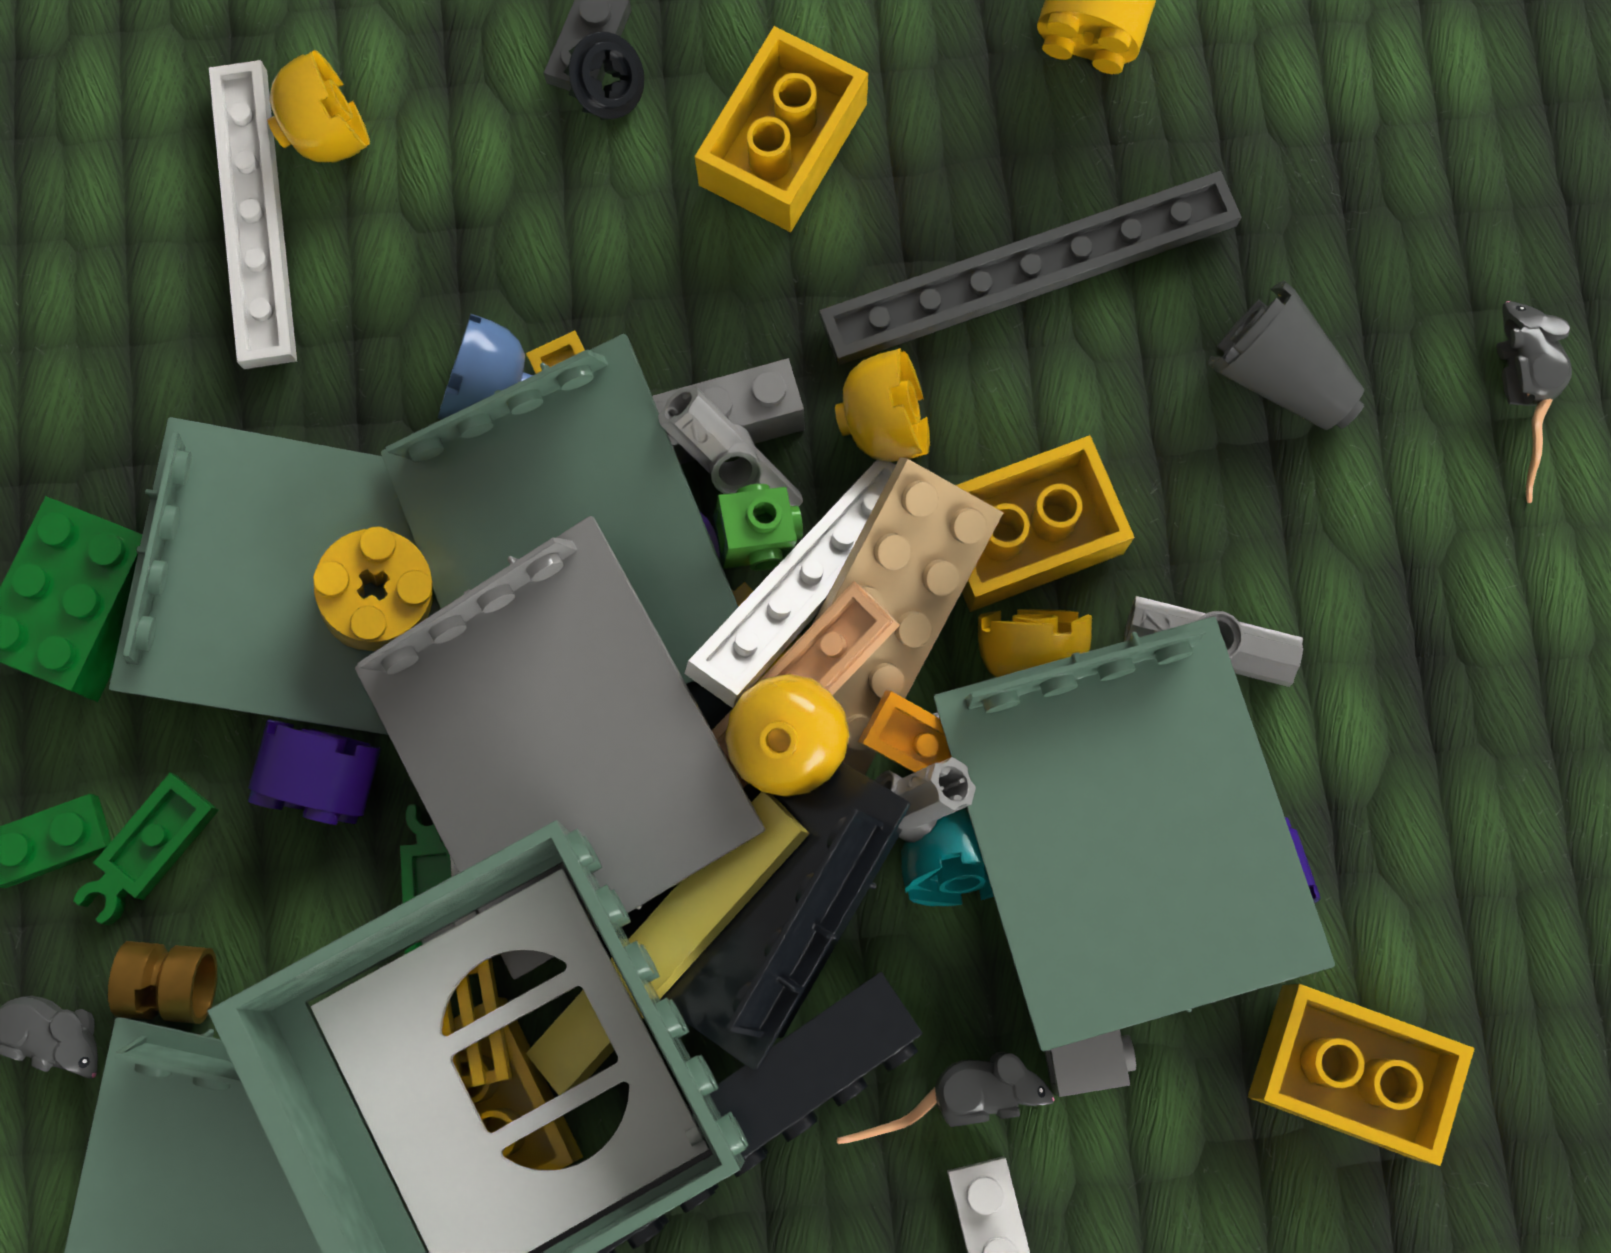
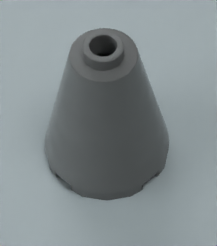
(1290, 361)

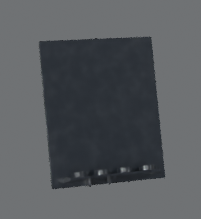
(774, 949)

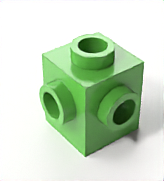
(756, 527)

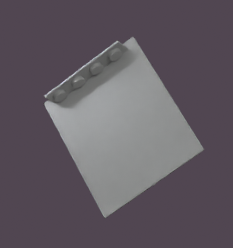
(564, 707)

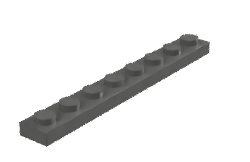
(1029, 268)

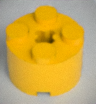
(1096, 30)
(374, 558)

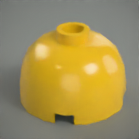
(314, 112)
(884, 409)
(1031, 638)
(787, 735)

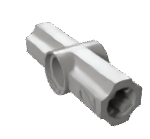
(714, 438)
(1251, 648)
(932, 795)

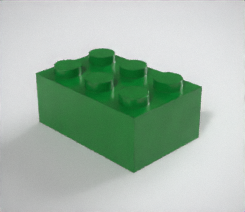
(67, 598)

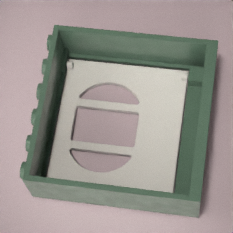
(414, 1100)

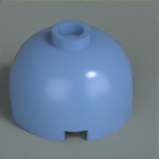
(485, 363)

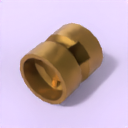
(155, 981)

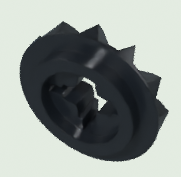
(620, 61)

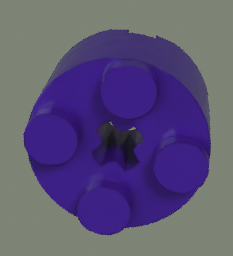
(313, 773)

